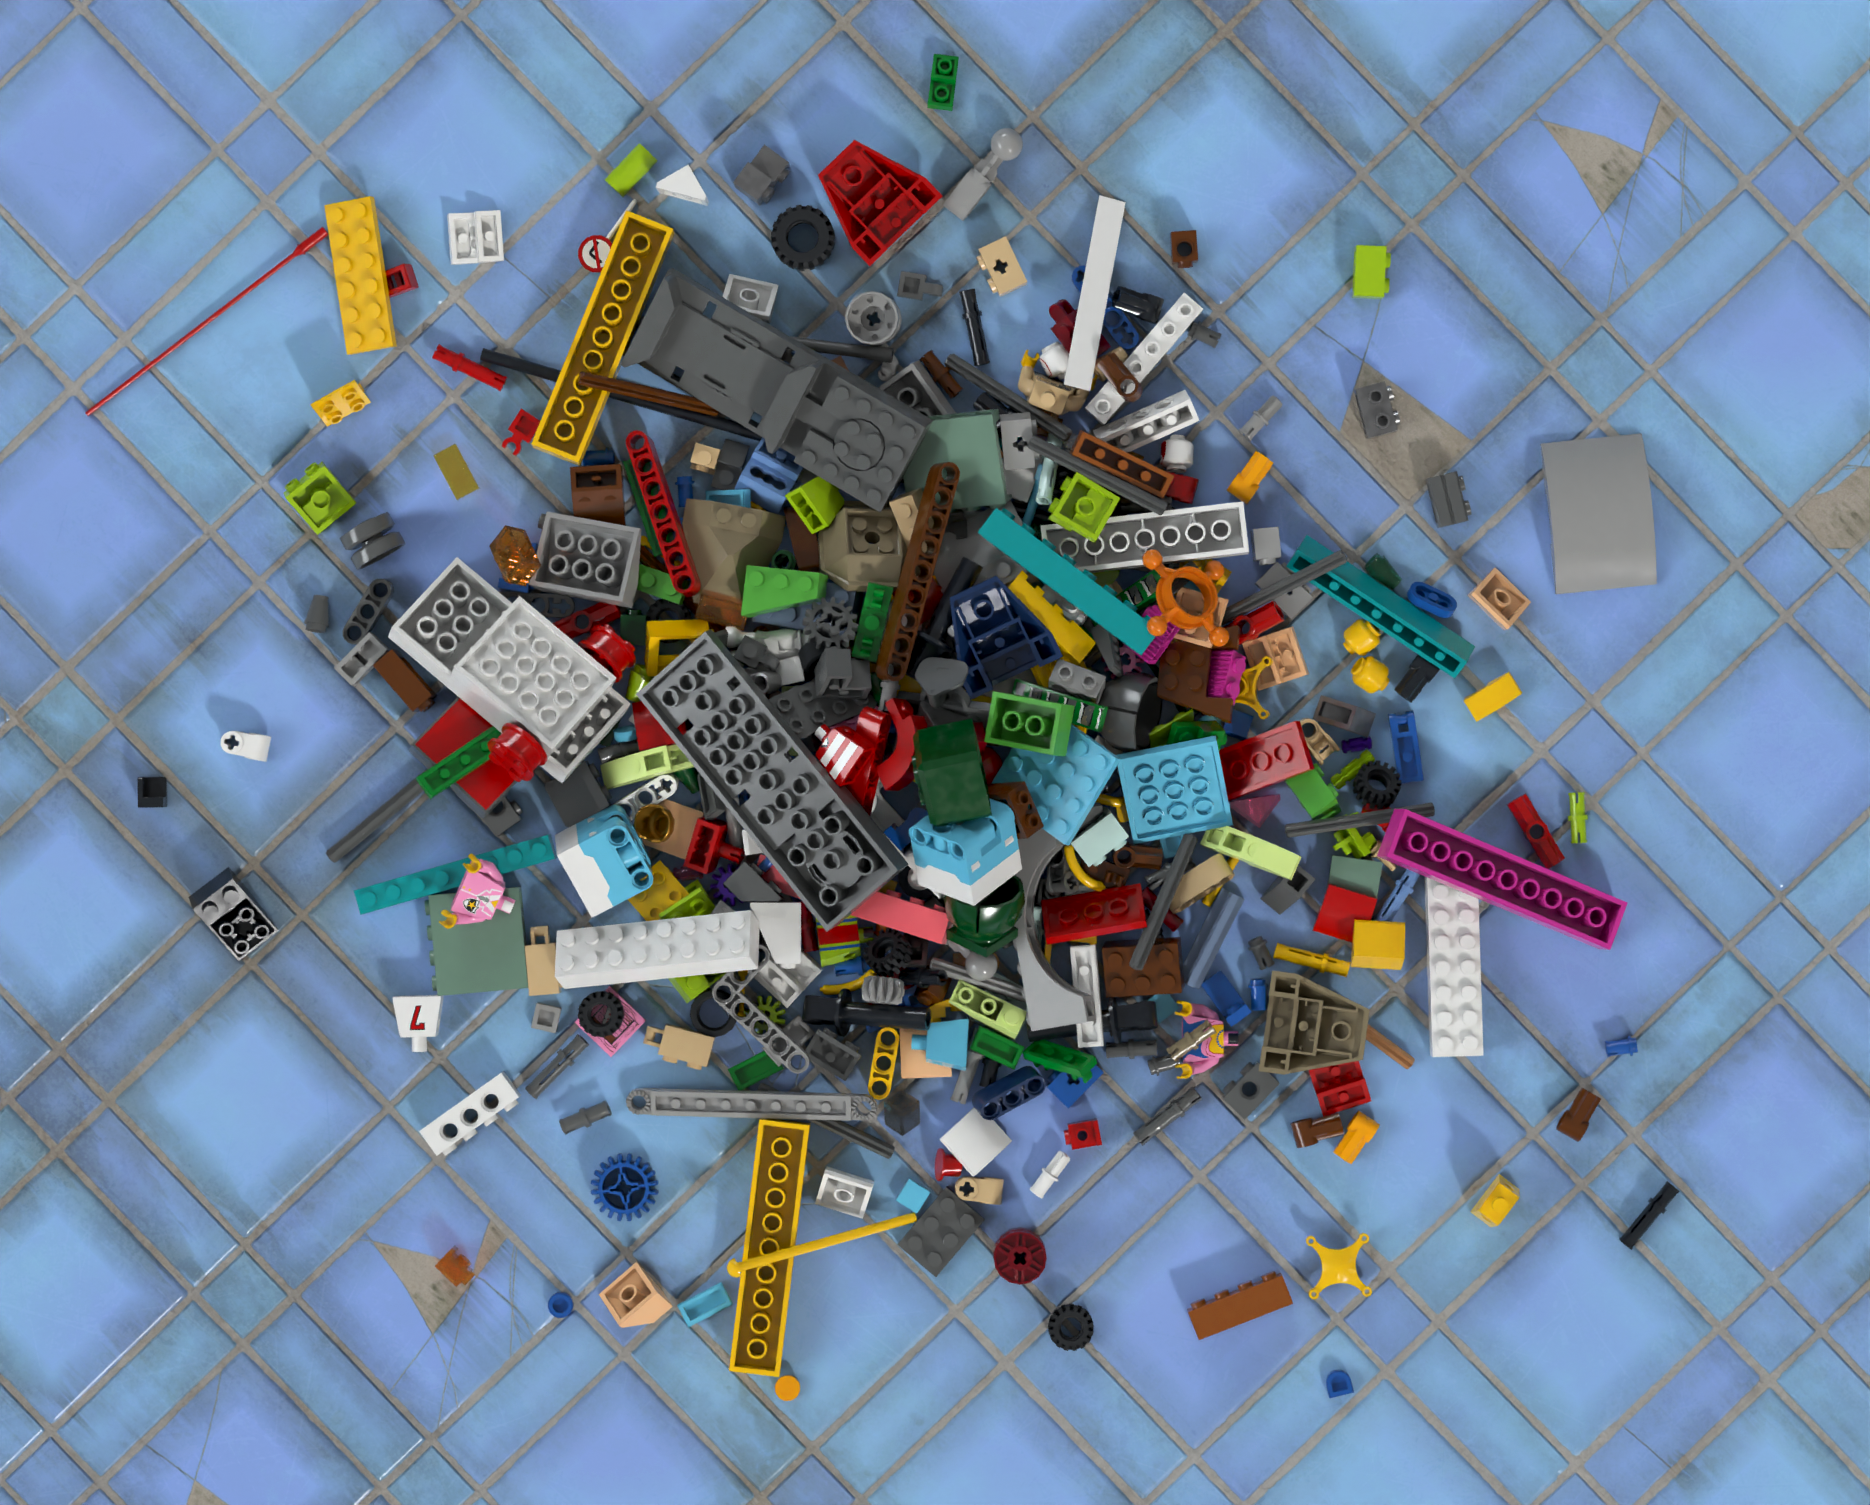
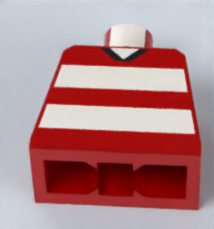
(843, 752)

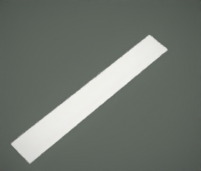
(1094, 293)

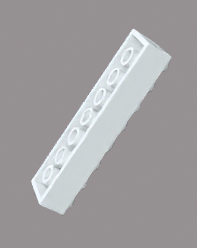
(1176, 534)
(657, 949)
(1453, 971)

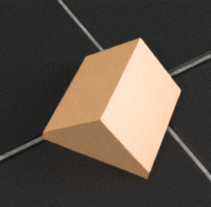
(1499, 599)

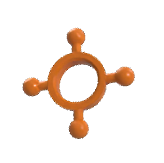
(1170, 609)

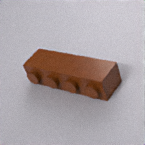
(1121, 464)
(1239, 1306)

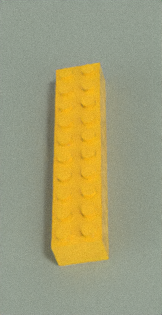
(603, 336)
(769, 1228)

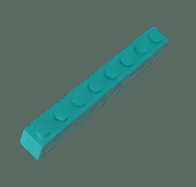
(1066, 580)
(1386, 610)
(451, 874)

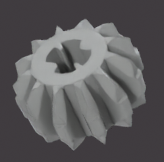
(883, 990)

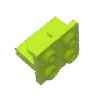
(694, 904)

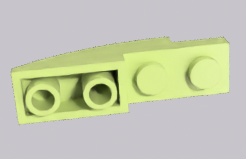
(644, 766)
(1252, 851)

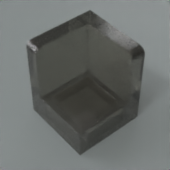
(902, 1112)

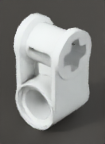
(250, 745)

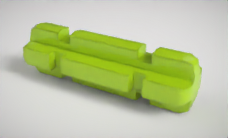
(1351, 769)

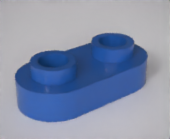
(1431, 599)

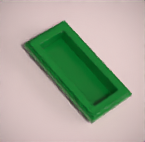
(997, 1047)
(753, 1070)

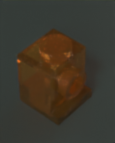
(455, 1267)

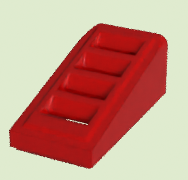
(408, 276)

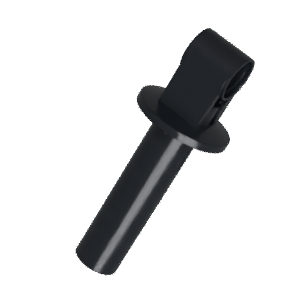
(931, 639)
(844, 1012)
(1115, 1020)

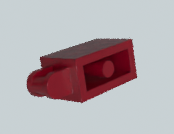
(1065, 319)

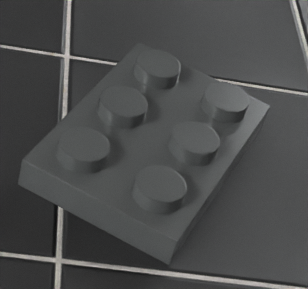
(941, 1231)

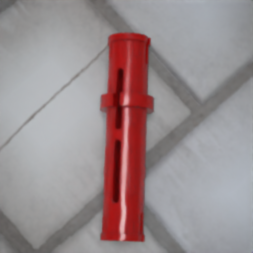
(461, 363)

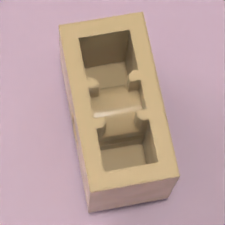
(1013, 276)

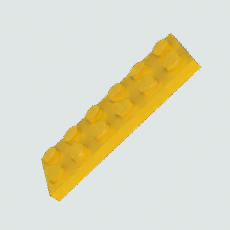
(360, 275)

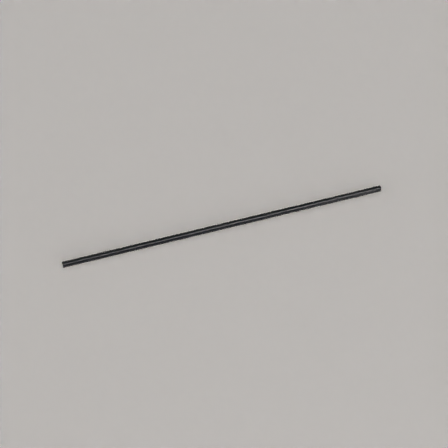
(693, 416)

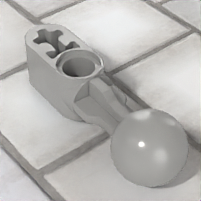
(1006, 146)
(976, 966)

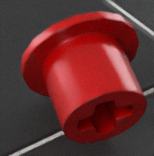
(946, 1165)

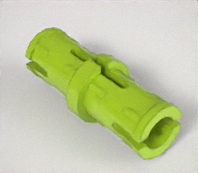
(1577, 817)

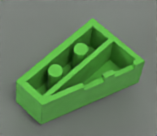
(779, 589)
(1314, 794)

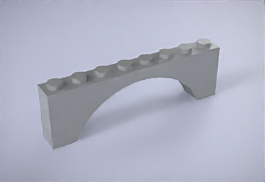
(1048, 997)

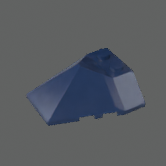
(997, 636)

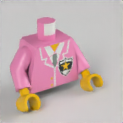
(478, 895)

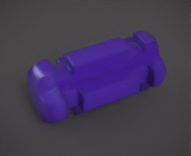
(1356, 744)

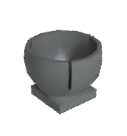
(1131, 711)

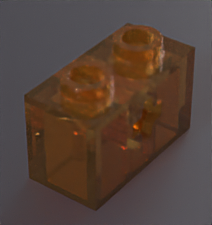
(515, 555)

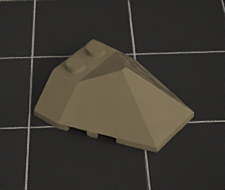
(725, 541)
(1310, 1026)

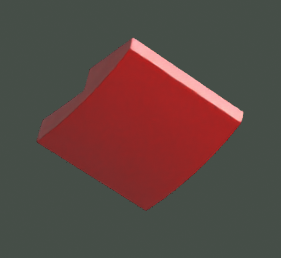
(649, 731)
(1340, 910)
(1339, 1087)

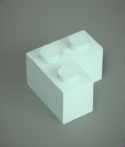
(1100, 839)

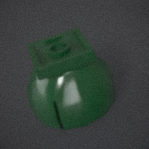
(989, 922)

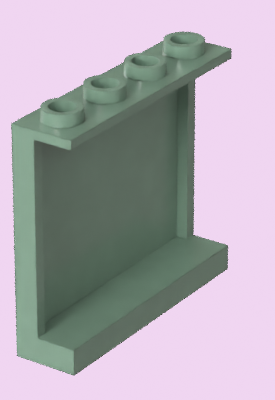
(972, 445)
(478, 954)

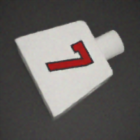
(418, 1018)

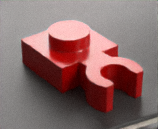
(524, 428)

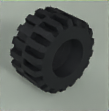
(793, 217)

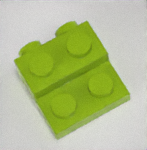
(318, 497)
(1083, 506)

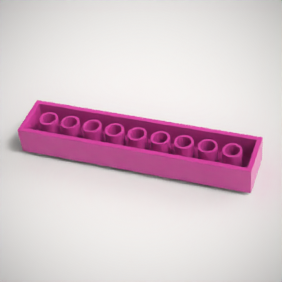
(1502, 879)

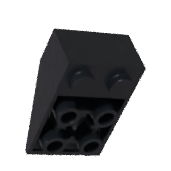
(232, 914)

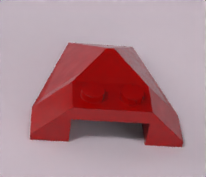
(875, 198)

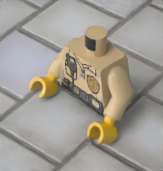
(1049, 392)

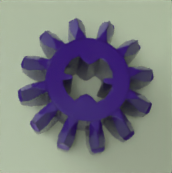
(724, 890)

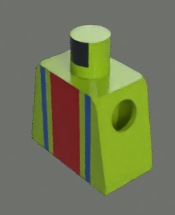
(842, 941)

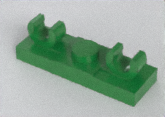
(872, 621)
(1061, 1059)

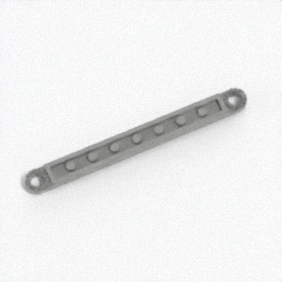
(751, 1104)

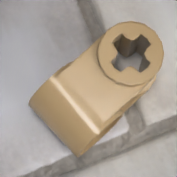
(1318, 741)
(985, 1189)

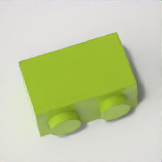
(1369, 272)

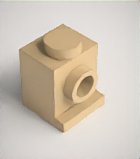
(704, 458)

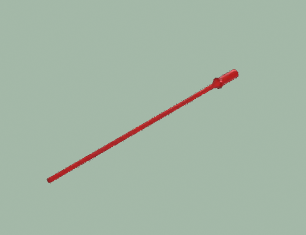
(300, 249)

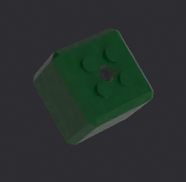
(950, 773)

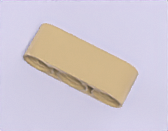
(1201, 882)

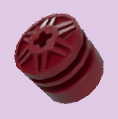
(1019, 1241)

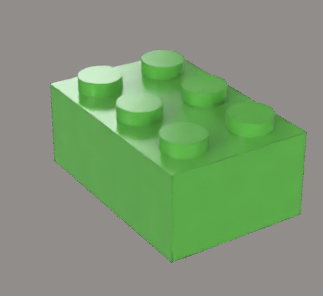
(1029, 723)

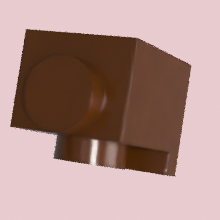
(933, 993)

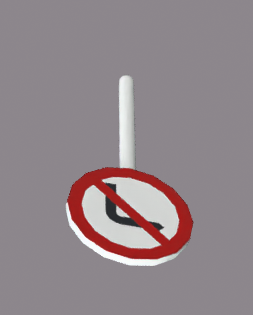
(596, 248)

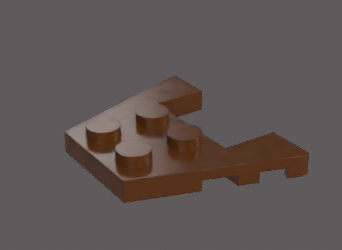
(1186, 674)

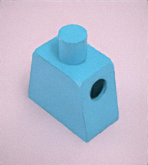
(945, 1043)

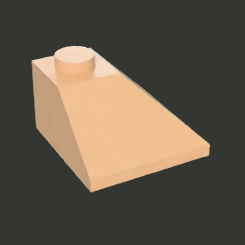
(635, 1298)

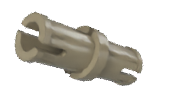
(1191, 1040)

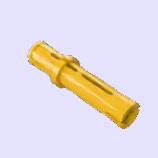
(1317, 961)

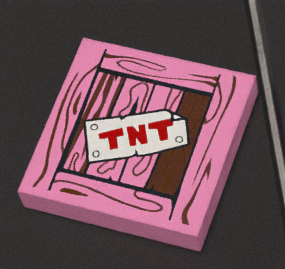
(630, 1024)

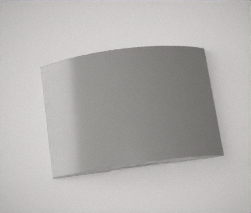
(1599, 513)

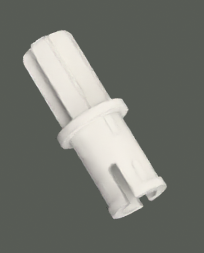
(1050, 1174)

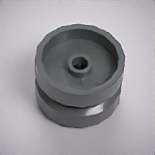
(371, 539)

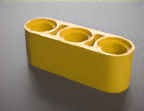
(879, 1074)

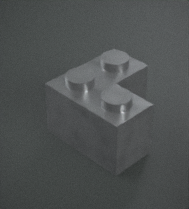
(761, 175)

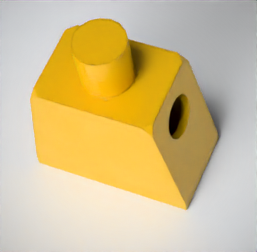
(1496, 1201)

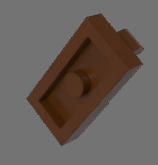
(1107, 873)

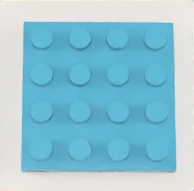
(1062, 785)
(1174, 789)

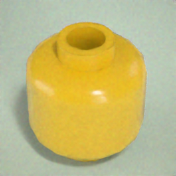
(1361, 637)
(1370, 674)

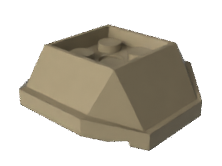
(849, 556)

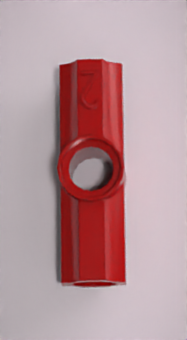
(598, 615)
(1259, 621)
(1526, 817)

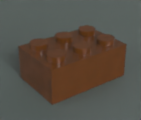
(1161, 973)

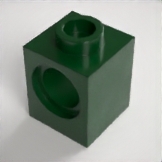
(633, 627)

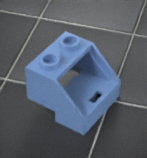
(763, 493)

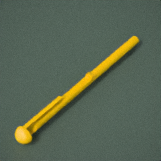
(734, 1267)

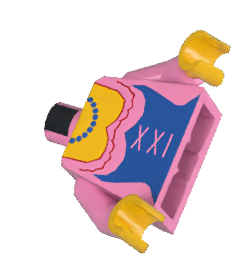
(1210, 1049)

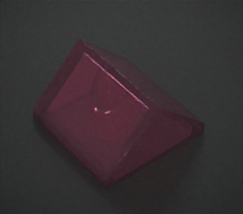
(1256, 808)

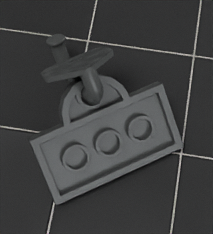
(942, 688)

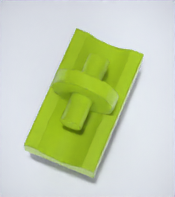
(1353, 843)

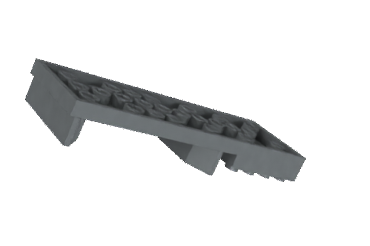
(808, 407)
(795, 810)

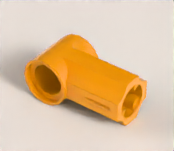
(1247, 482)
(1359, 1131)

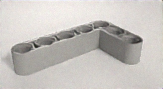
(757, 1014)

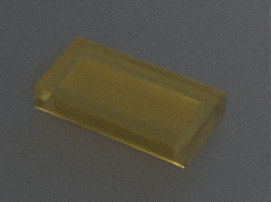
(456, 471)

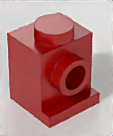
(1090, 1127)

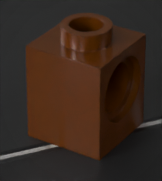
(1188, 237)

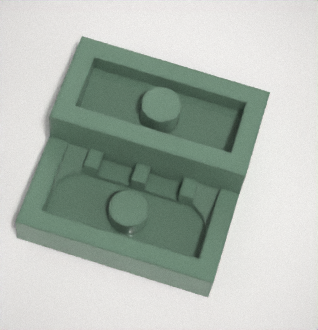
(1355, 875)

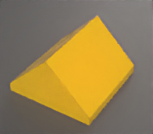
(1378, 944)

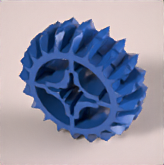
(602, 1190)

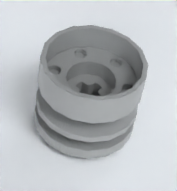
(858, 318)

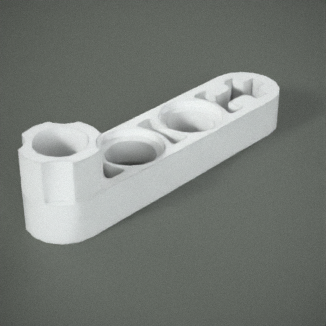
(633, 798)

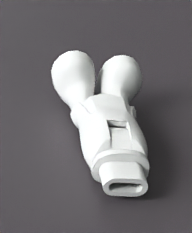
(780, 643)

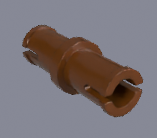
(941, 374)

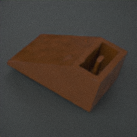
(598, 493)

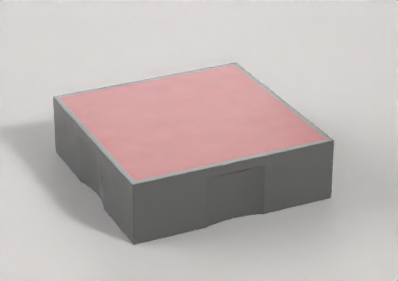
(450, 731)

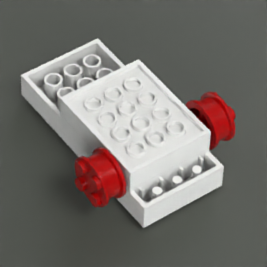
(518, 671)

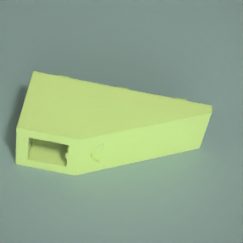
(988, 1009)

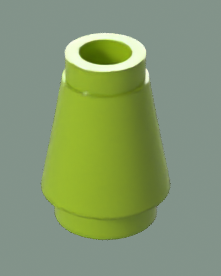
(637, 680)

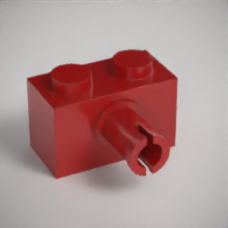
(709, 845)

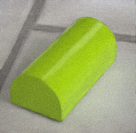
(631, 170)

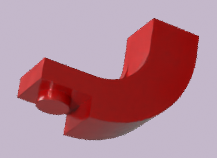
(898, 768)

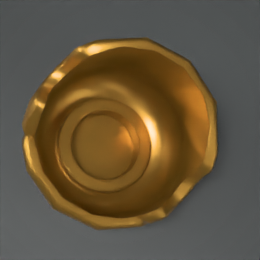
(654, 823)

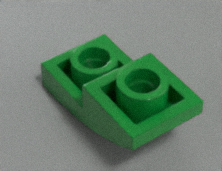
(943, 82)

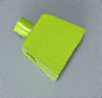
(816, 503)

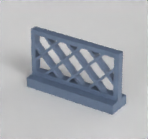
(1210, 937)

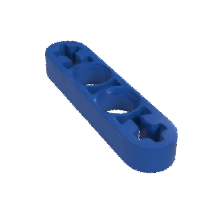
(1128, 329)

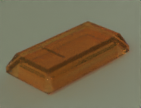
(720, 612)

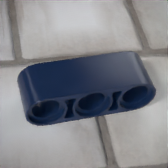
(997, 1096)

